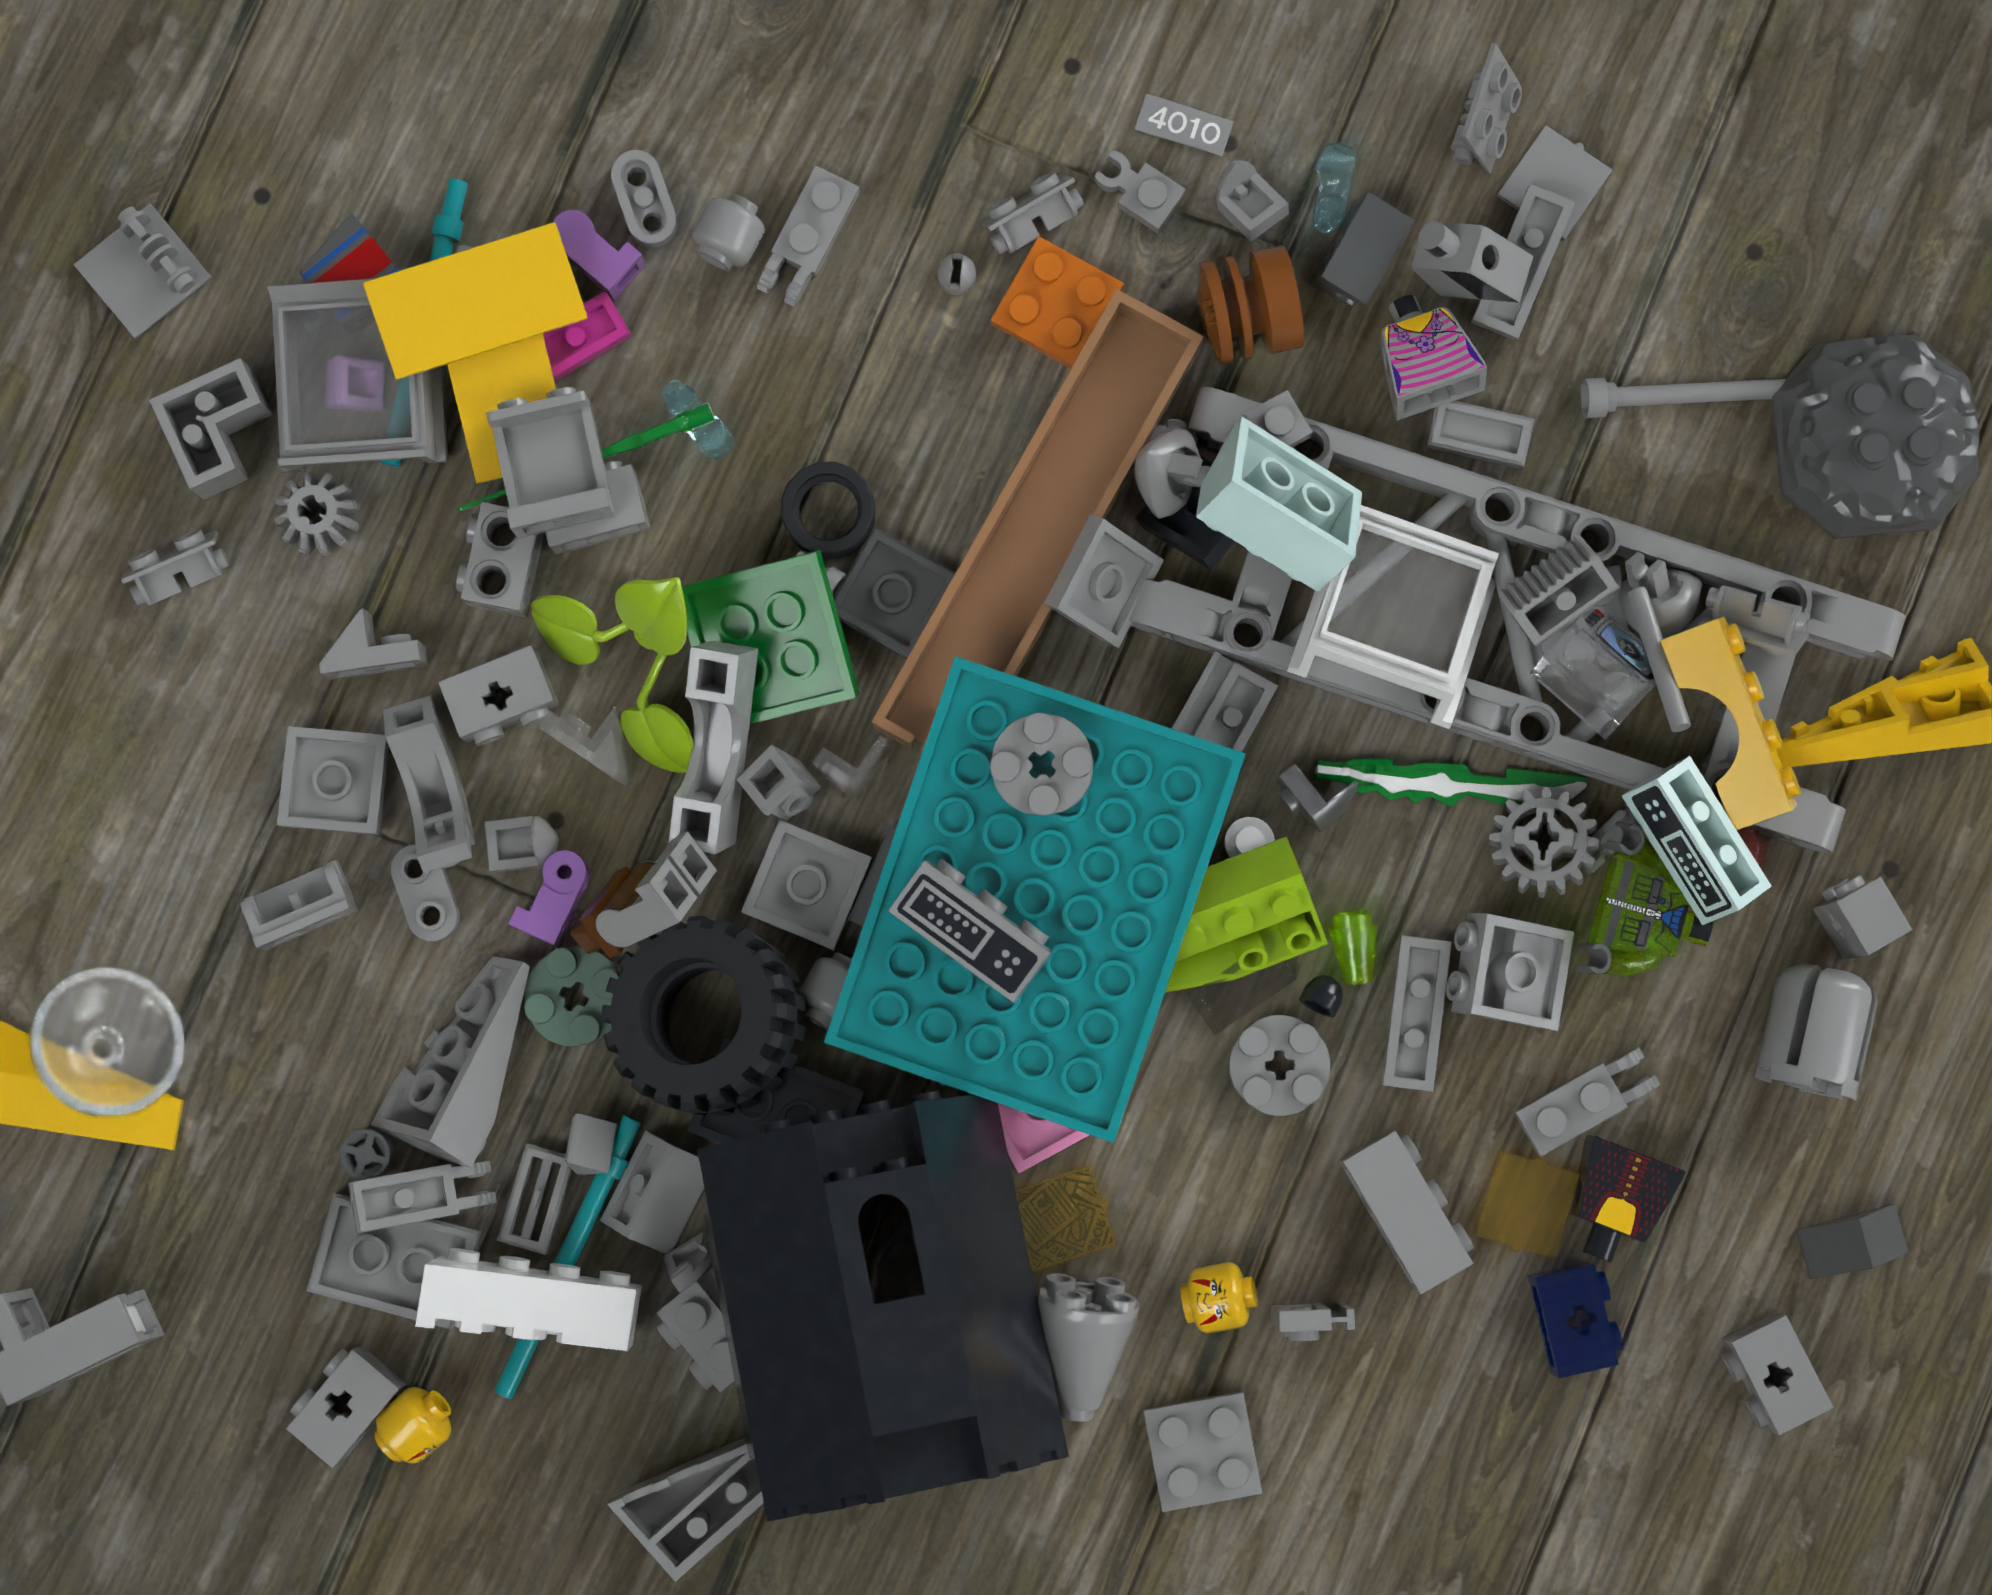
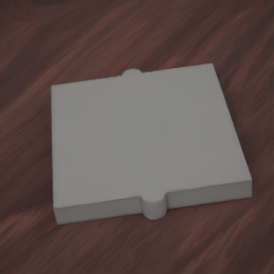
(1560, 168)

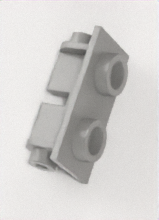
(1014, 218)
(156, 572)
(1777, 629)

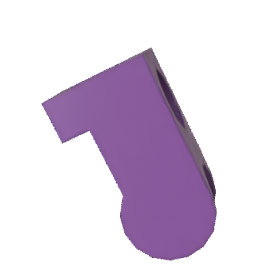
(595, 257)
(558, 899)

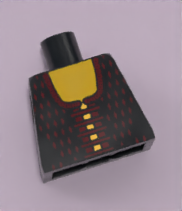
(1620, 1194)

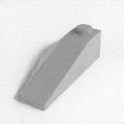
(456, 1087)

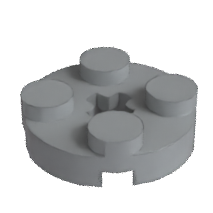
(1012, 765)
(1300, 1044)

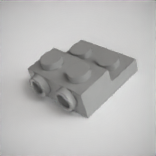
(1510, 970)
(698, 1325)

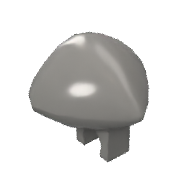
(1168, 471)
(1671, 592)

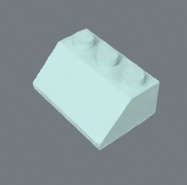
(1281, 506)

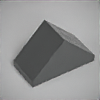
(1852, 1242)

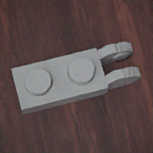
(810, 232)
(1581, 1103)
(414, 1196)

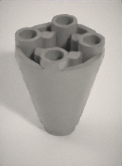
(1085, 1338)

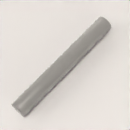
(1660, 667)

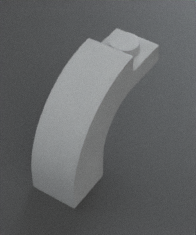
(431, 783)

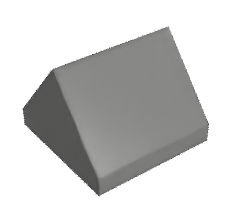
(590, 1145)

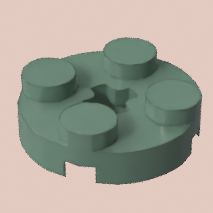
(546, 1004)

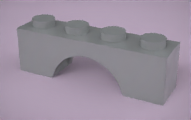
(721, 701)

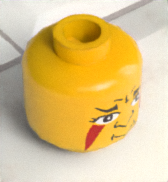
(1218, 1297)
(413, 1425)

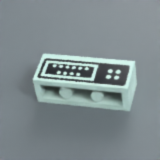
(1696, 841)

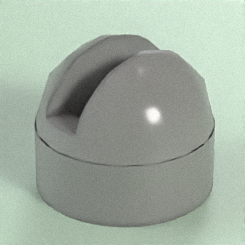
(967, 276)

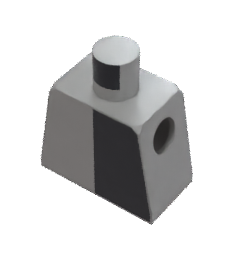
(1453, 258)

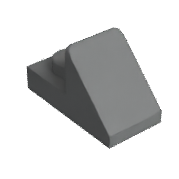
(358, 655)

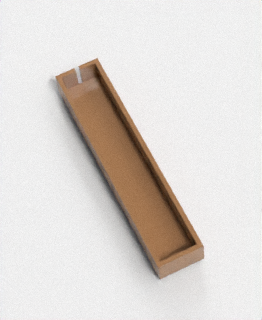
(1065, 474)

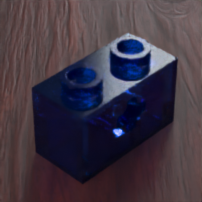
(1566, 1347)

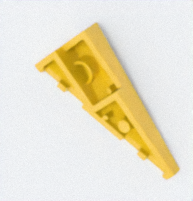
(1927, 710)

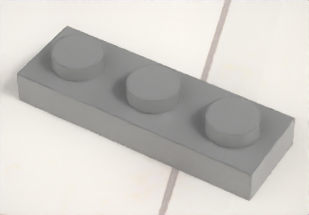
(1538, 231)
(1416, 1013)

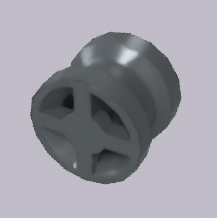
(358, 1152)

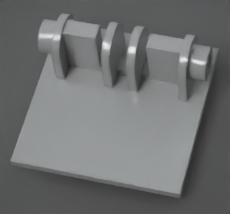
(1491, 100)
(142, 270)

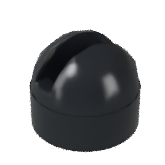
(1323, 995)

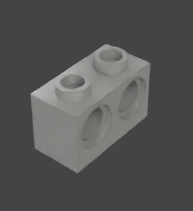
(515, 560)

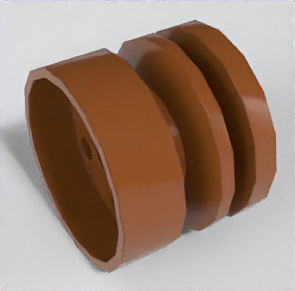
(1251, 304)

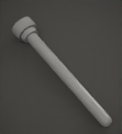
(1601, 397)

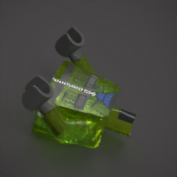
(1638, 912)

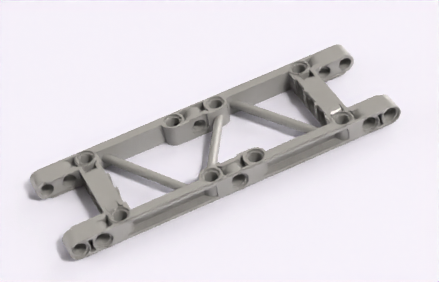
(1542, 523)

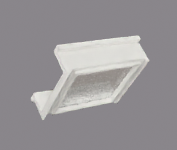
(1403, 610)

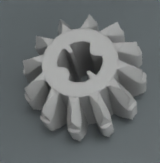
(302, 501)

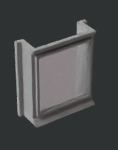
(339, 386)

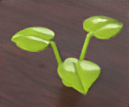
(659, 623)

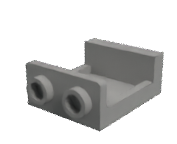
(551, 462)

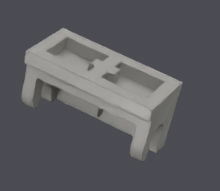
(298, 906)

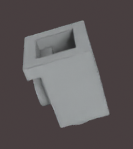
(788, 792)

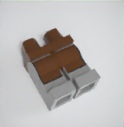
(645, 899)

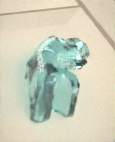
(1335, 176)
(713, 438)

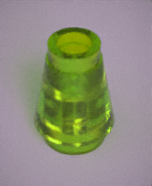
(1354, 944)

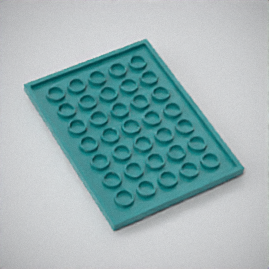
(1100, 880)

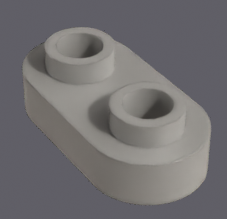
(644, 201)
(421, 893)

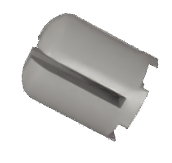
(1818, 1031)

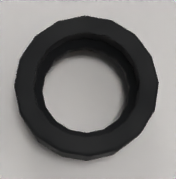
(814, 475)

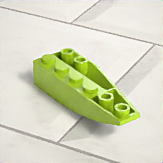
(1247, 913)

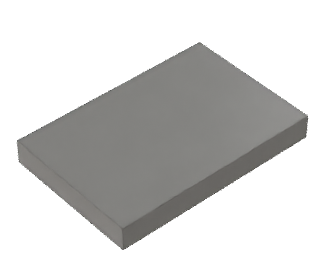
(382, 1265)

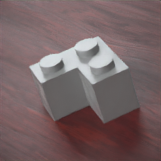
(201, 418)

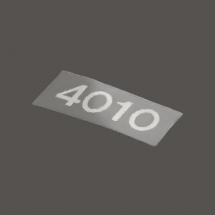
(1183, 124)

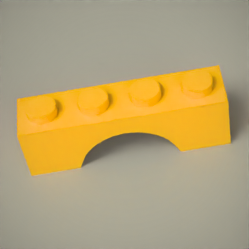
(1710, 662)

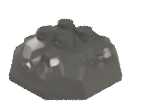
(1875, 436)

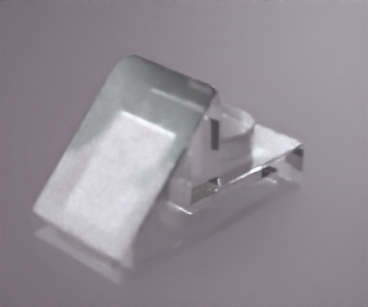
(605, 750)

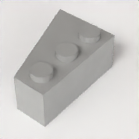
(691, 1506)

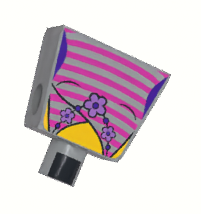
(1428, 359)

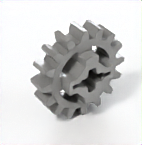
(1563, 842)

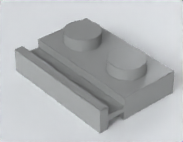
(1225, 704)
(1305, 1321)

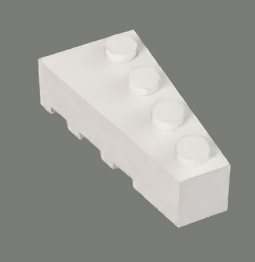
(529, 1300)

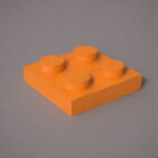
(1054, 302)

